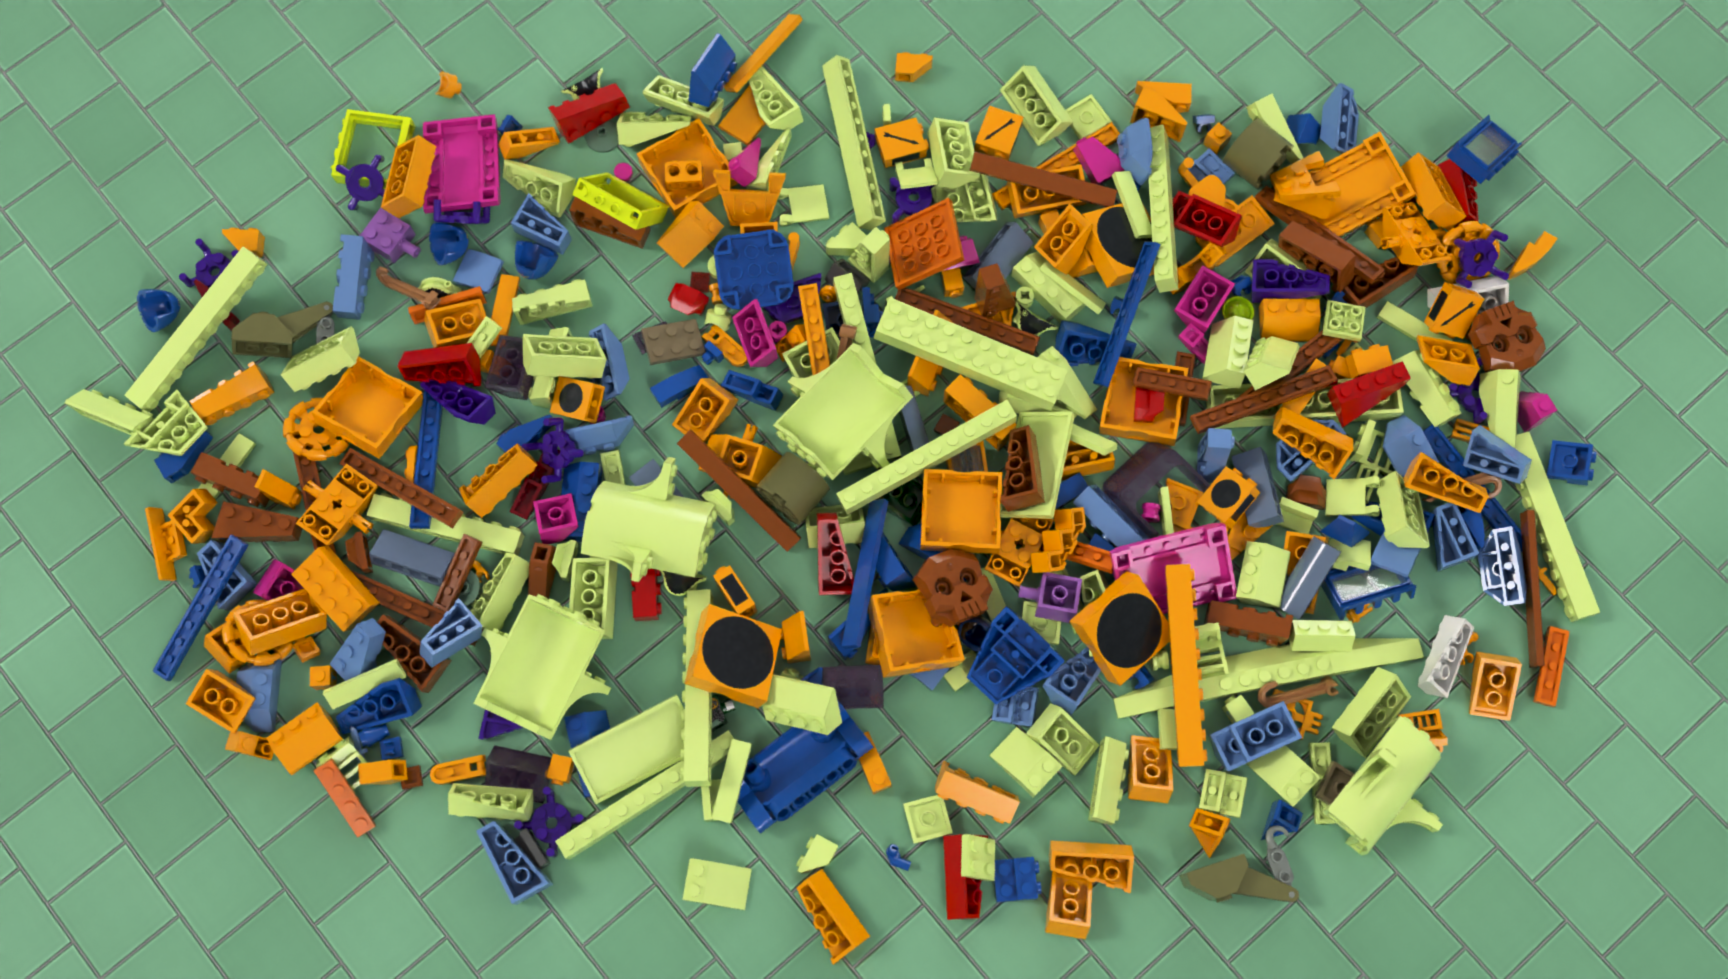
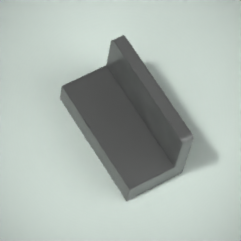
(842, 267)
(532, 848)

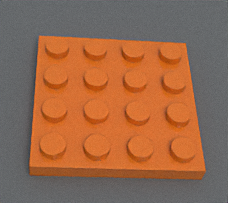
(924, 244)

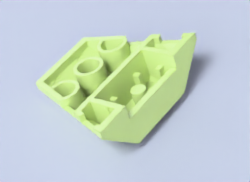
(970, 201)
(171, 430)

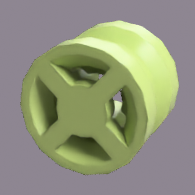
(1026, 300)
(1160, 660)

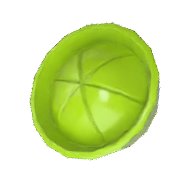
(1238, 307)

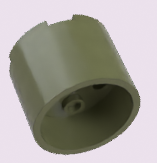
(1257, 153)
(793, 488)

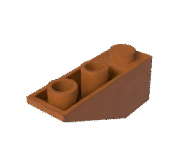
(541, 570)

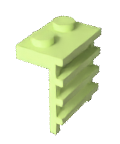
(1363, 446)
(1208, 642)
(343, 754)

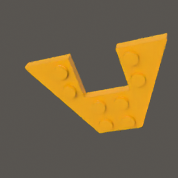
(1184, 506)

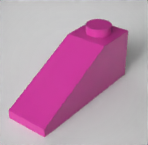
(745, 164)

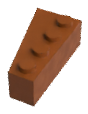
(595, 220)
(1318, 254)
(993, 291)
(1364, 294)
(1023, 474)
(228, 478)
(254, 525)
(1249, 623)
(405, 648)

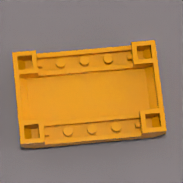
(1367, 182)

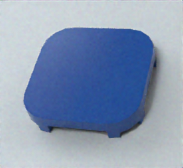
(753, 268)

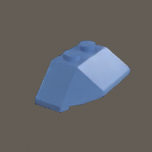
(1340, 119)
(1136, 150)
(615, 371)
(601, 435)
(1404, 442)
(1290, 460)
(1503, 567)
(264, 685)

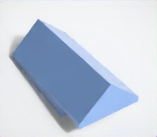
(1254, 736)

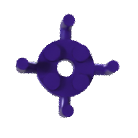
(353, 181)
(904, 204)
(462, 216)
(1488, 256)
(206, 266)
(1464, 396)
(550, 452)
(539, 822)

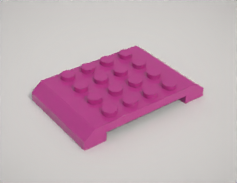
(464, 163)
(1201, 547)

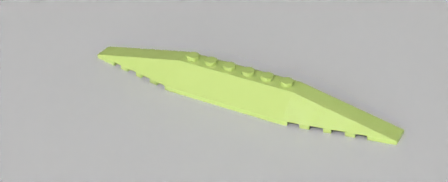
(1279, 664)

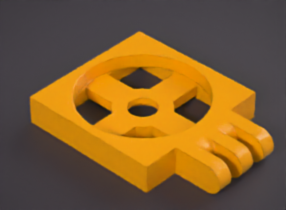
(1307, 719)

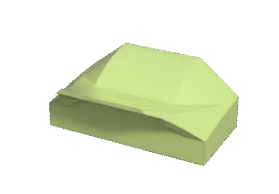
(723, 505)
(564, 557)

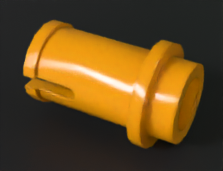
(1352, 616)

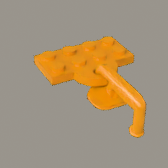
(1254, 218)

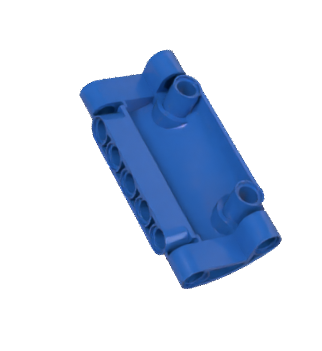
(798, 770)

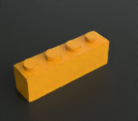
(232, 394)
(1315, 441)
(497, 480)
(1439, 482)
(976, 794)
(1094, 861)
(832, 916)

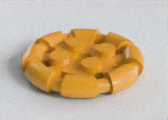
(1467, 229)
(308, 436)
(240, 652)

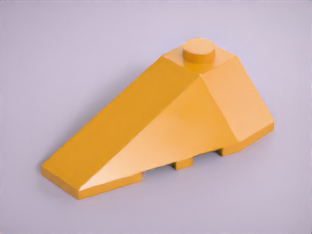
(1296, 544)

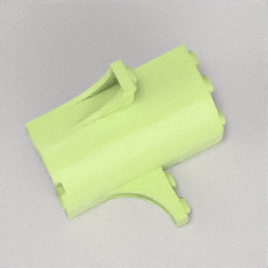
(842, 413)
(649, 526)
(541, 665)
(1384, 786)

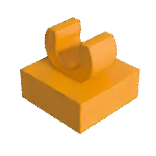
(1438, 739)

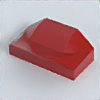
(687, 299)
(1147, 405)

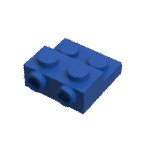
(870, 311)
(1571, 462)
(1016, 879)

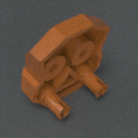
(1503, 327)
(947, 572)

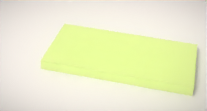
(1053, 439)
(631, 750)

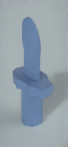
(357, 744)

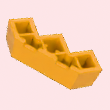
(1060, 541)

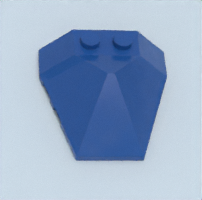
(1012, 658)

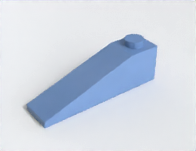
(1072, 681)

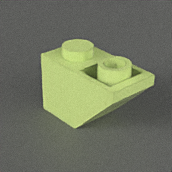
(845, 241)
(819, 854)

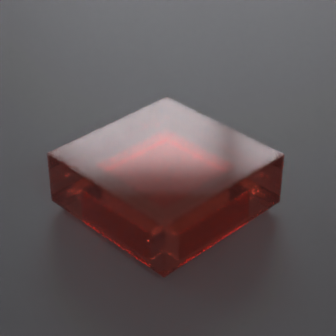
(700, 281)

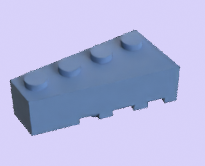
(513, 865)

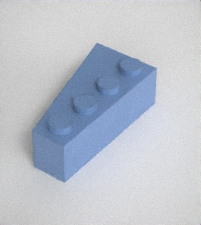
(352, 277)

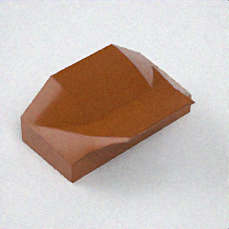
(1307, 491)
(358, 552)

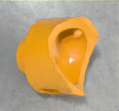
(448, 85)

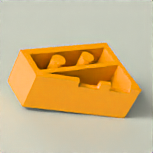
(1085, 461)

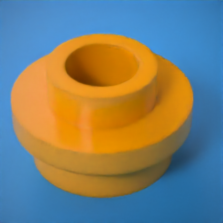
(828, 294)

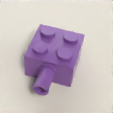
(390, 236)
(1056, 596)

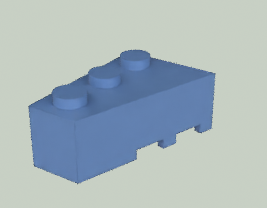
(1214, 452)
(451, 634)

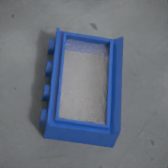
(1484, 150)
(1360, 587)

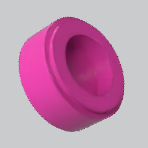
(623, 171)

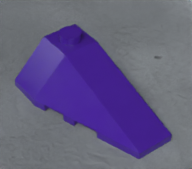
(1281, 281)
(461, 401)

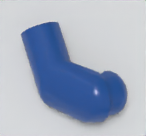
(895, 859)

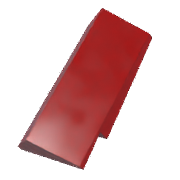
(1205, 219)

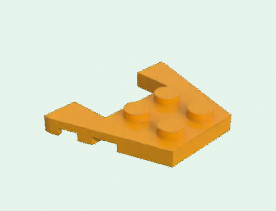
(1296, 182)
(748, 205)

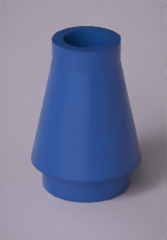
(372, 735)

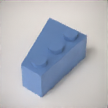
(539, 226)
(1495, 457)
(1451, 537)
(239, 583)
(359, 650)

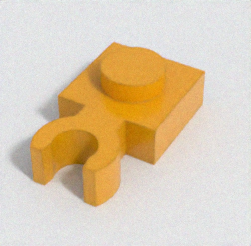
(305, 648)

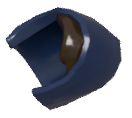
(973, 632)

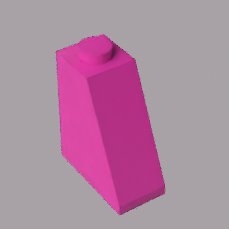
(1097, 160)
(1534, 409)

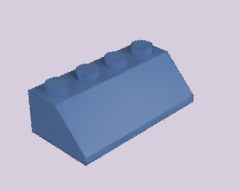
(1108, 517)

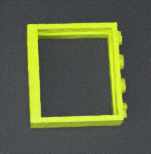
(369, 118)
(620, 200)

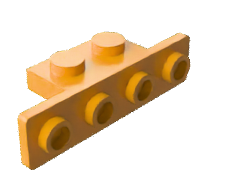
(166, 543)

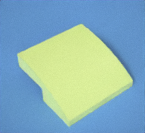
(1357, 556)
(1223, 793)

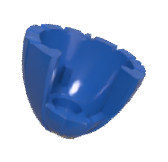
(447, 242)
(533, 259)
(157, 308)

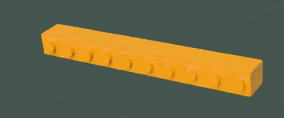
(1184, 665)

